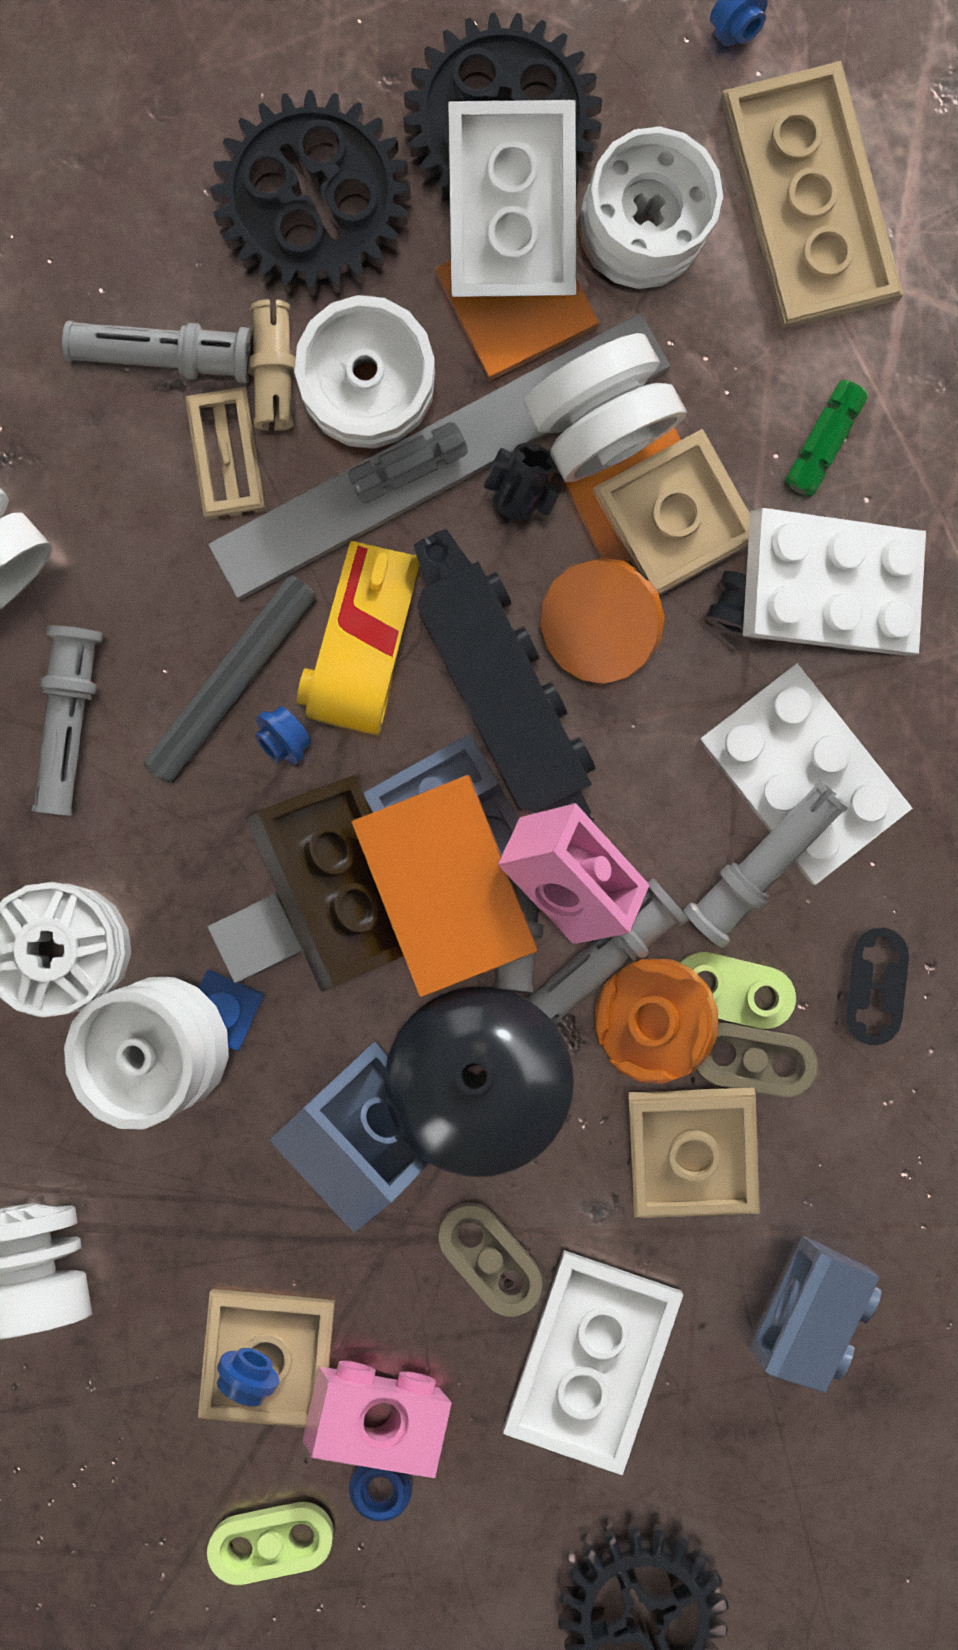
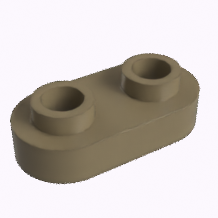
(753, 1061)
(489, 1258)

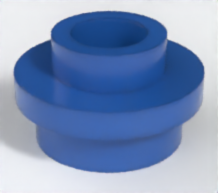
(738, 20)
(282, 736)
(246, 1376)
(376, 1507)

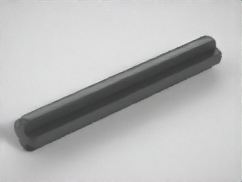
(229, 679)

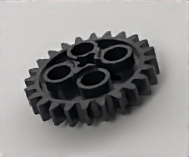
(512, 62)
(263, 218)

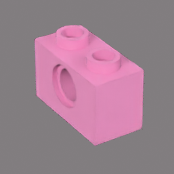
(574, 874)
(403, 1444)

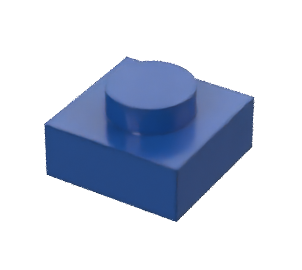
(235, 1003)

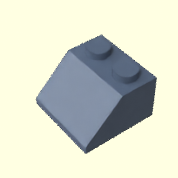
(350, 1144)
(815, 1316)

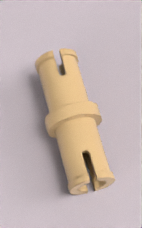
(271, 365)

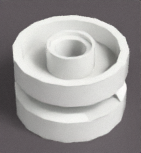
(357, 333)
(604, 407)
(146, 1052)

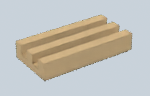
(234, 504)

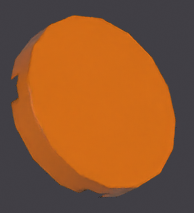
(602, 620)
(656, 1020)

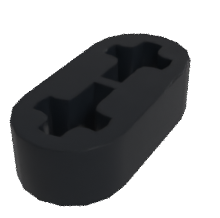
(890, 986)

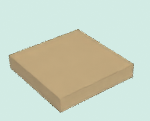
(676, 512)
(694, 1152)
(285, 1329)

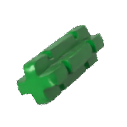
(826, 437)

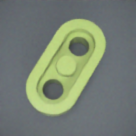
(736, 989)
(273, 1546)

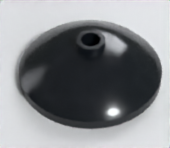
(508, 1117)

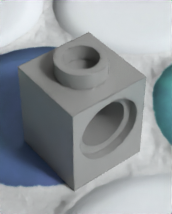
(255, 938)

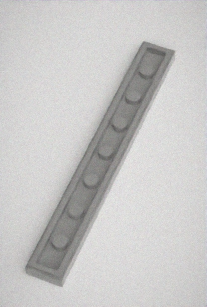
(334, 515)

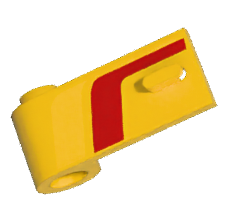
(361, 640)

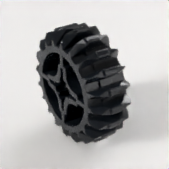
(661, 1598)

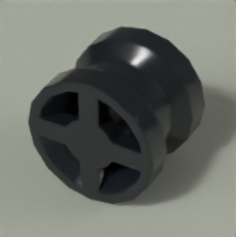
(729, 610)

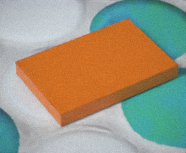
(444, 886)

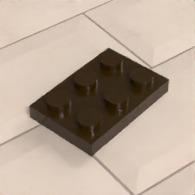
(326, 881)

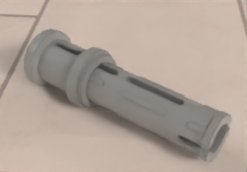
(188, 350)
(67, 688)
(747, 884)
(606, 955)

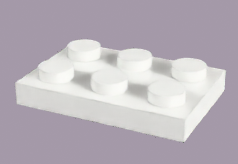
(512, 198)
(834, 582)
(779, 751)
(592, 1362)

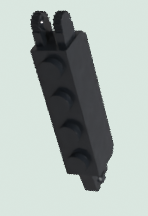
(498, 682)

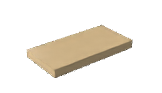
(811, 195)

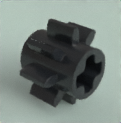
(524, 482)

